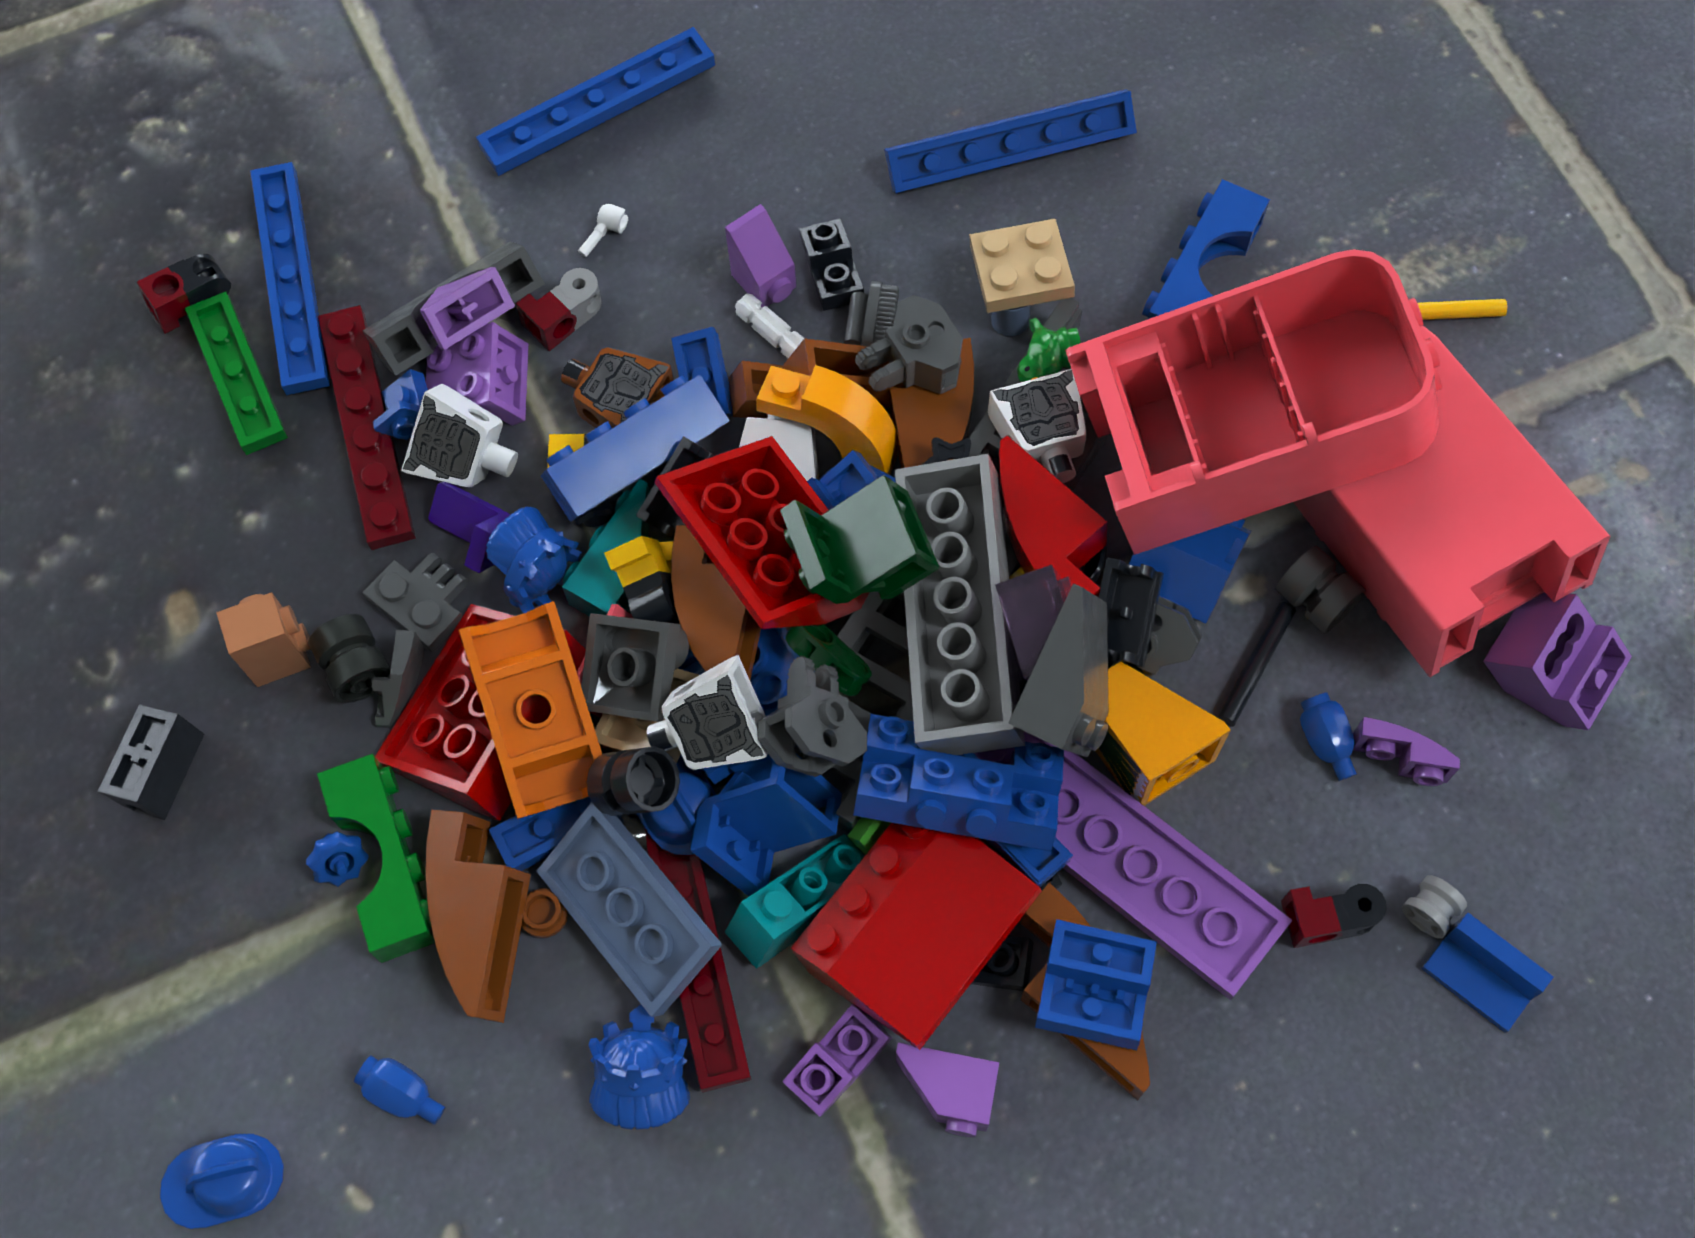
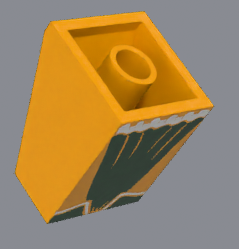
(1155, 735)

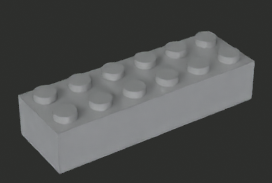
(955, 623)

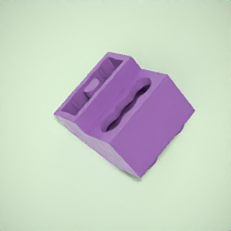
(1558, 660)

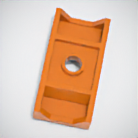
(521, 659)

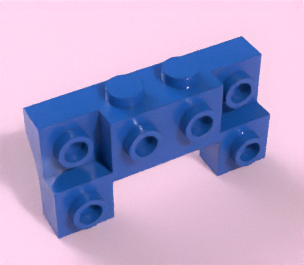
(959, 792)

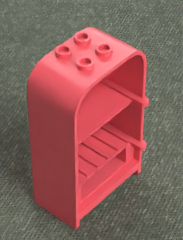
(1260, 396)
(1460, 527)

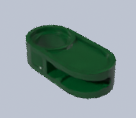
(824, 647)

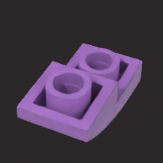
(1419, 756)
(837, 1060)

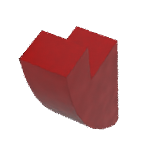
(1047, 518)

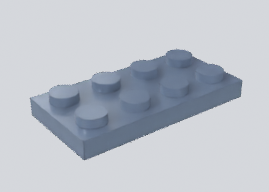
(628, 909)

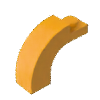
(836, 409)

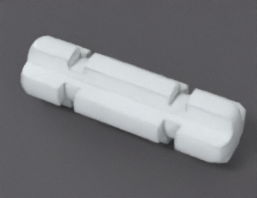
(768, 324)

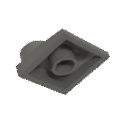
(631, 665)

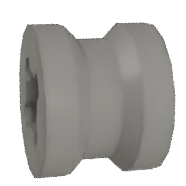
(1434, 906)

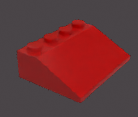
(736, 518)
(444, 730)
(915, 926)

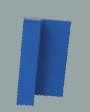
(1486, 972)

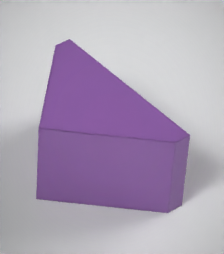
(465, 306)

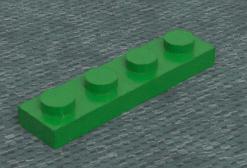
(236, 373)

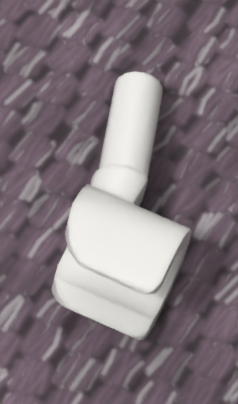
(609, 218)

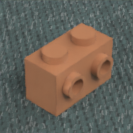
(265, 638)

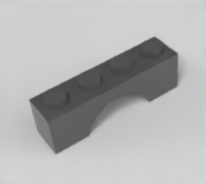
(404, 335)

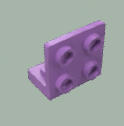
(486, 369)

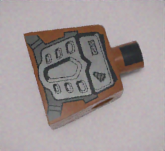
(614, 384)

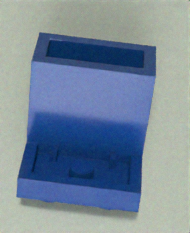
(1197, 566)
(761, 814)

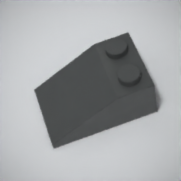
(1069, 684)

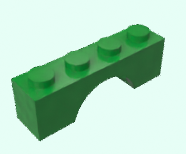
(395, 911)

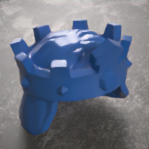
(530, 557)
(639, 1073)

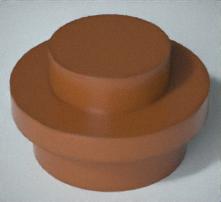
(543, 914)

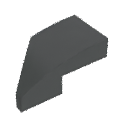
(405, 669)

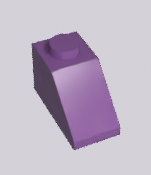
(760, 257)
(952, 1086)

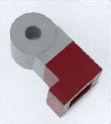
(562, 308)

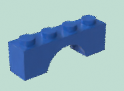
(1225, 228)

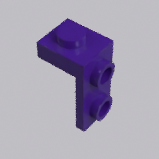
(468, 519)

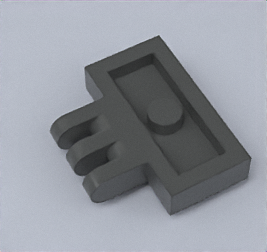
(419, 599)

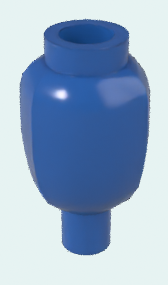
(1329, 733)
(397, 1090)

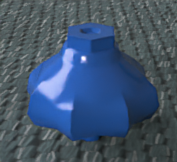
(337, 858)

